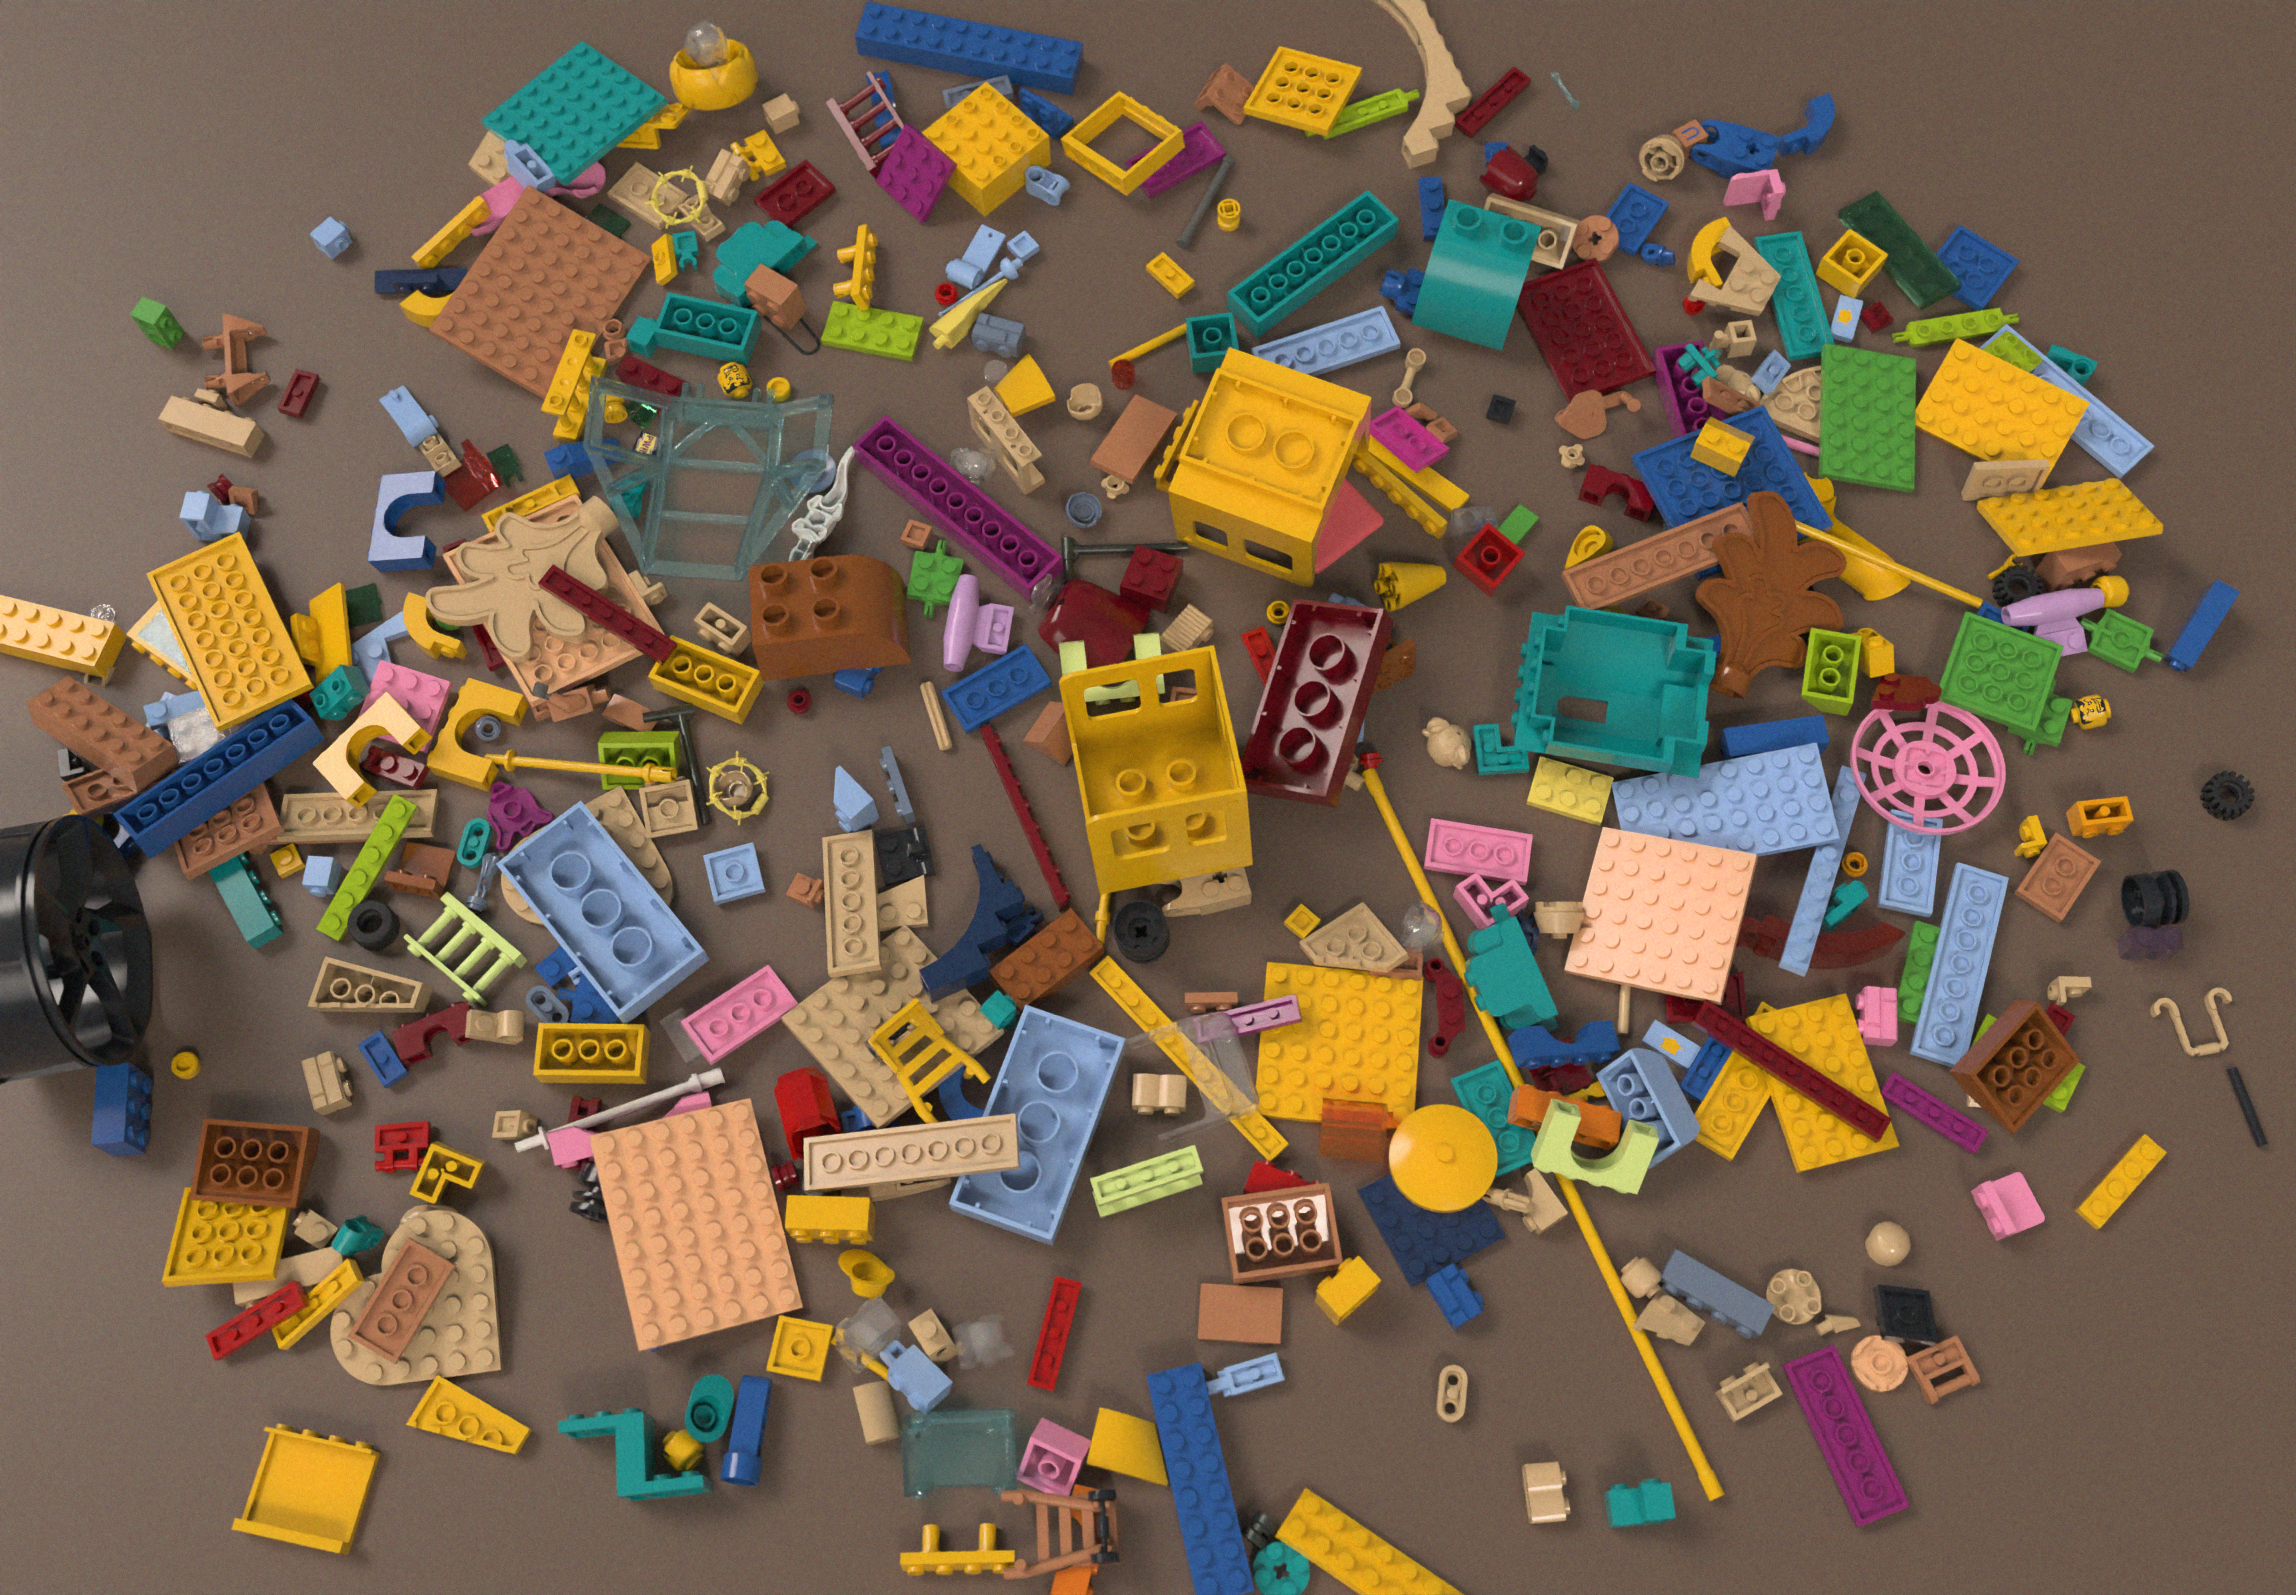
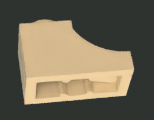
(1546, 1208)

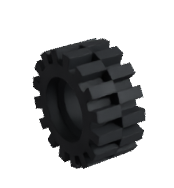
(2019, 576)
(2236, 786)

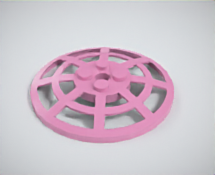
(1939, 763)

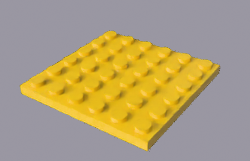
(1351, 1046)

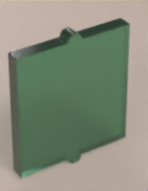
(608, 220)
(363, 605)

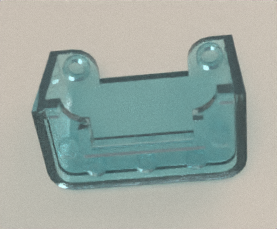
(959, 1450)

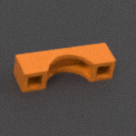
(1077, 1579)

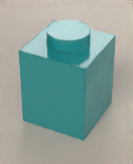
(642, 338)

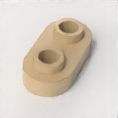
(1451, 1393)

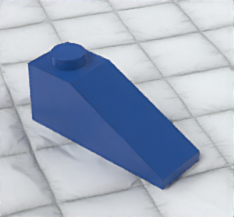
(573, 459)

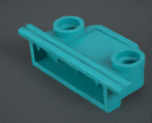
(749, 246)
(1508, 975)

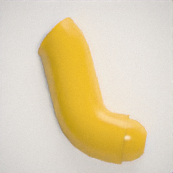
(1866, 578)

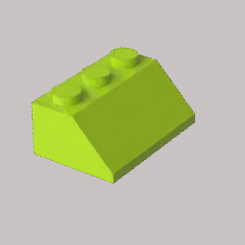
(1831, 670)
(637, 750)

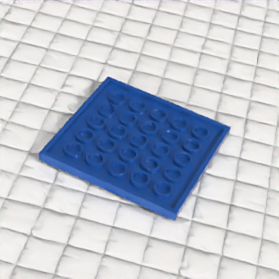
(1690, 489)

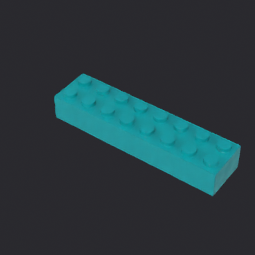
(1312, 264)

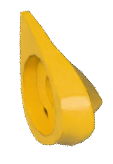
(1589, 545)

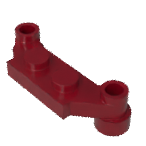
(1448, 1005)

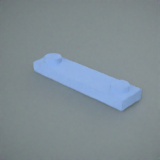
(164, 710)

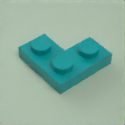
(1492, 757)

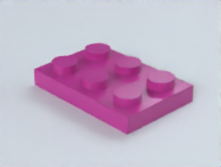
(1407, 439)

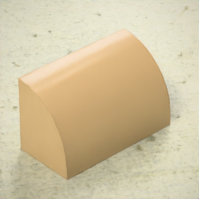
(877, 1412)

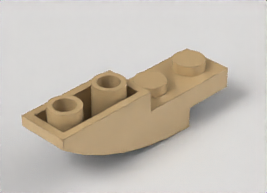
(896, 1190)

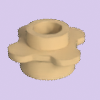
(1567, 460)
(1112, 492)

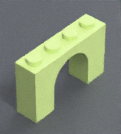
(1074, 659)
(1620, 1170)

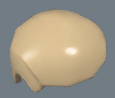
(1085, 401)
(735, 787)
(1888, 1243)

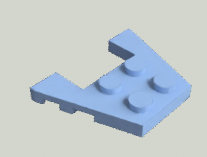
(374, 647)

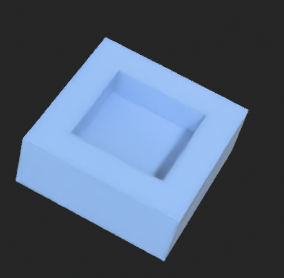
(1023, 246)

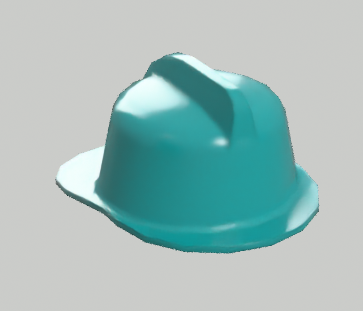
(709, 1408)

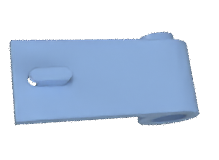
(977, 259)
(409, 416)

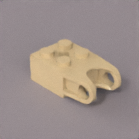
(1206, 895)

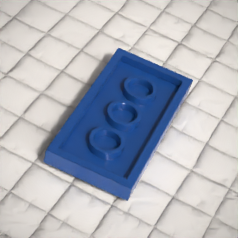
(996, 688)

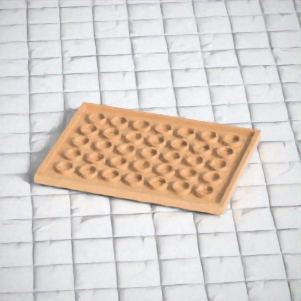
(563, 662)
(695, 1224)

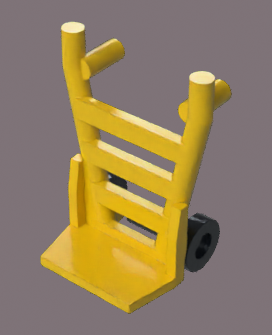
(882, 1050)

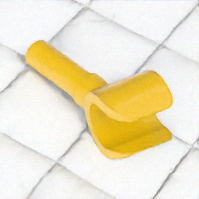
(2007, 563)

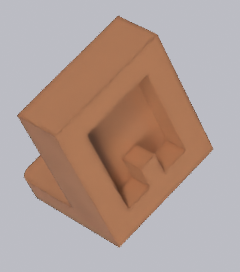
(806, 891)

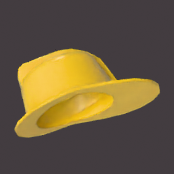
(866, 1272)

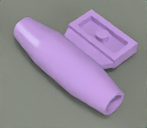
(2056, 616)
(969, 624)

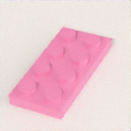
(1479, 849)
(739, 1014)

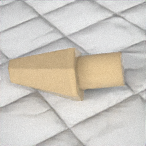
(1836, 1324)

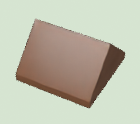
(1051, 734)

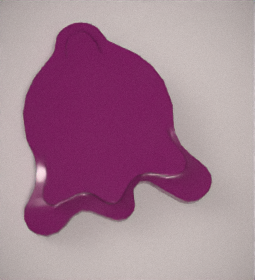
(514, 813)

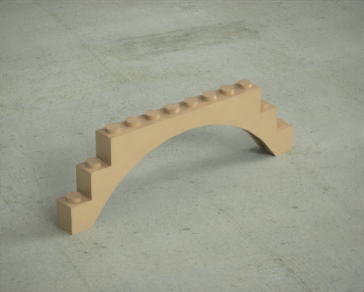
(1444, 82)

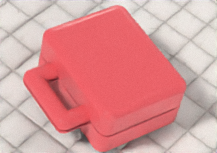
(1346, 526)

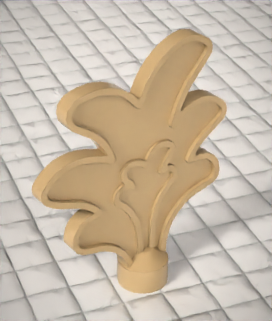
(508, 576)

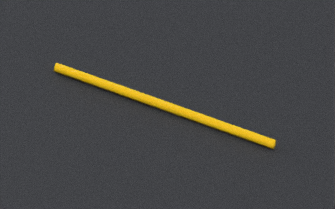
(1888, 564)

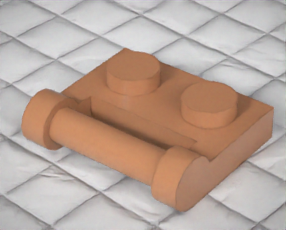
(1939, 1360)

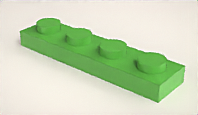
(1916, 971)

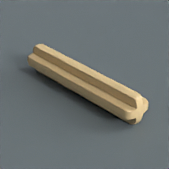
(936, 716)

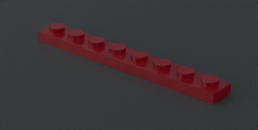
(1030, 826)
(1791, 1071)

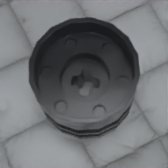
(2154, 899)
(1136, 918)
(592, 1202)

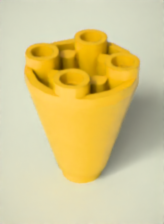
(1407, 582)

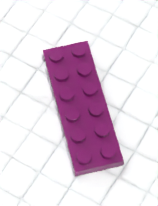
(1845, 1436)

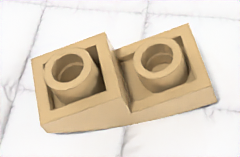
(709, 226)
(439, 455)

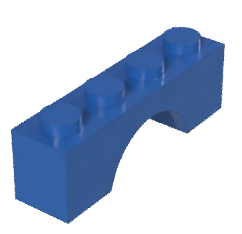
(1536, 1047)

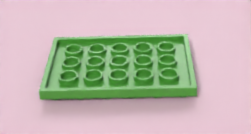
(1867, 418)

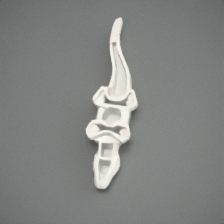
(822, 514)

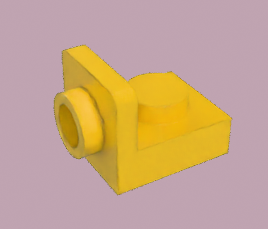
(2033, 836)

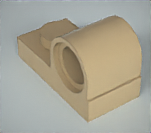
(496, 1027)

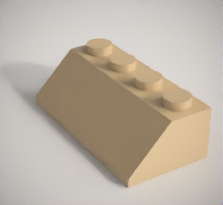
(1555, 234)

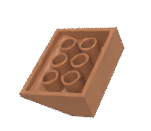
(1281, 1233)

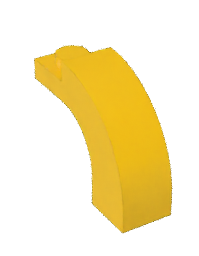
(1703, 248)

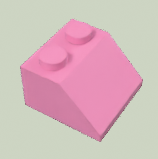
(1053, 1458)

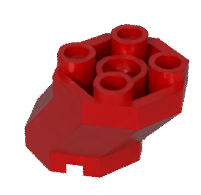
(805, 1107)

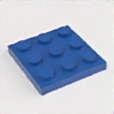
(1977, 265)

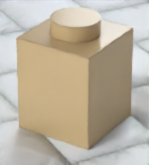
(781, 113)

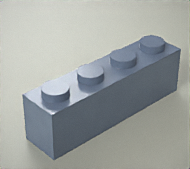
(1715, 1294)

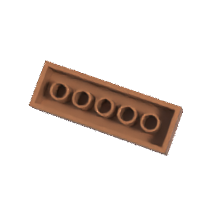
(102, 734)

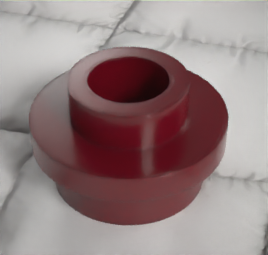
(802, 707)

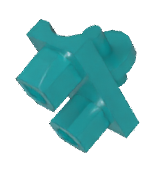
(1694, 358)

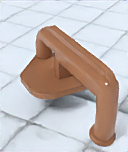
(1586, 412)

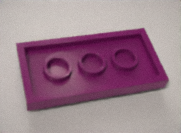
(1199, 153)

